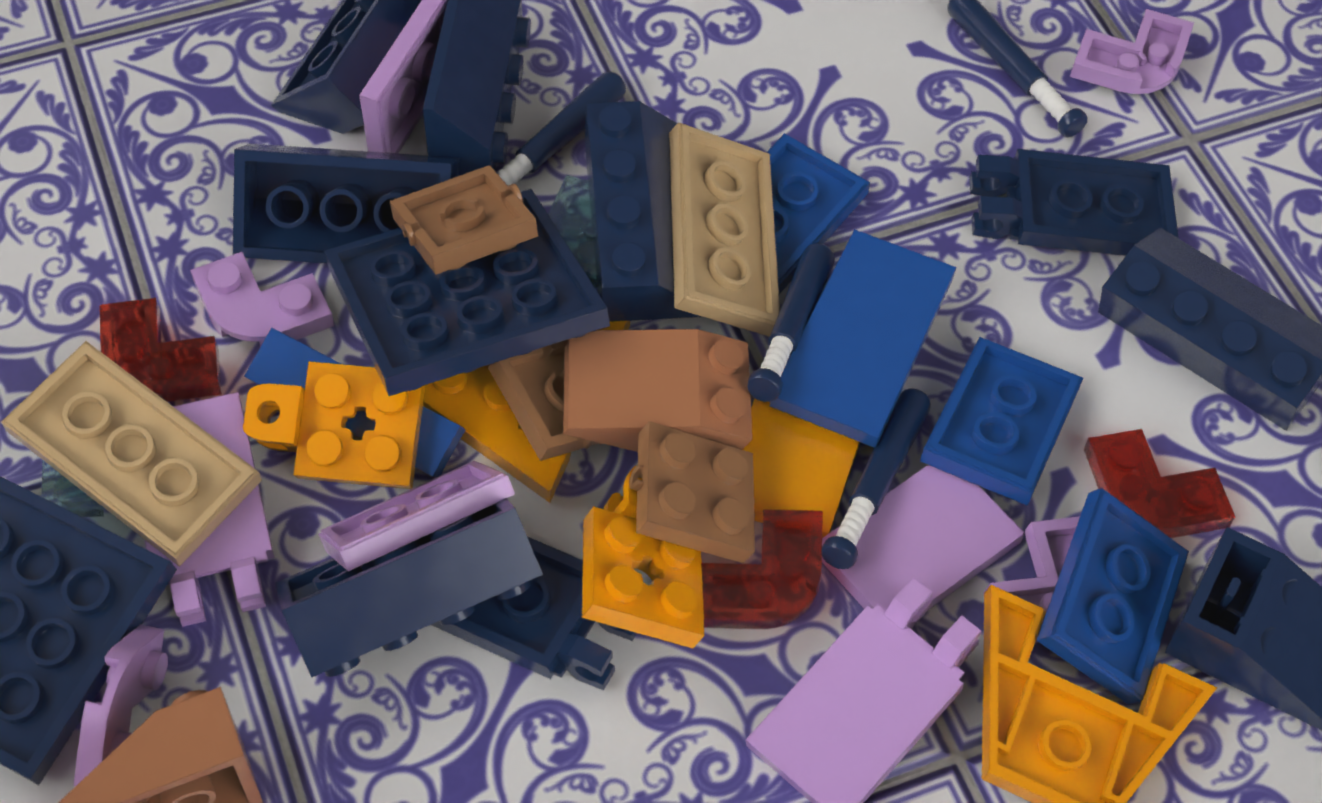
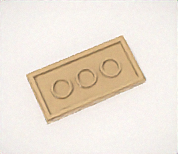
(723, 230)
(132, 452)

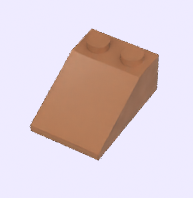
(659, 376)
(176, 757)

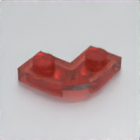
(170, 369)
(1172, 503)
(777, 588)

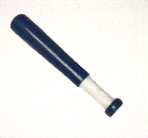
(1015, 62)
(562, 128)
(801, 298)
(877, 476)

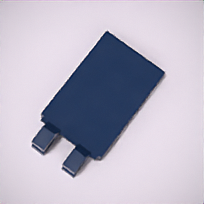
(1071, 201)
(543, 624)

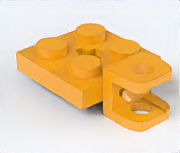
(315, 423)
(616, 592)

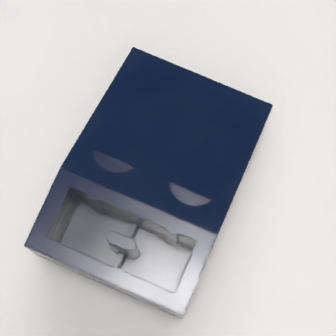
(1256, 626)

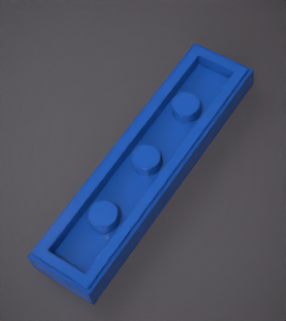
(286, 363)

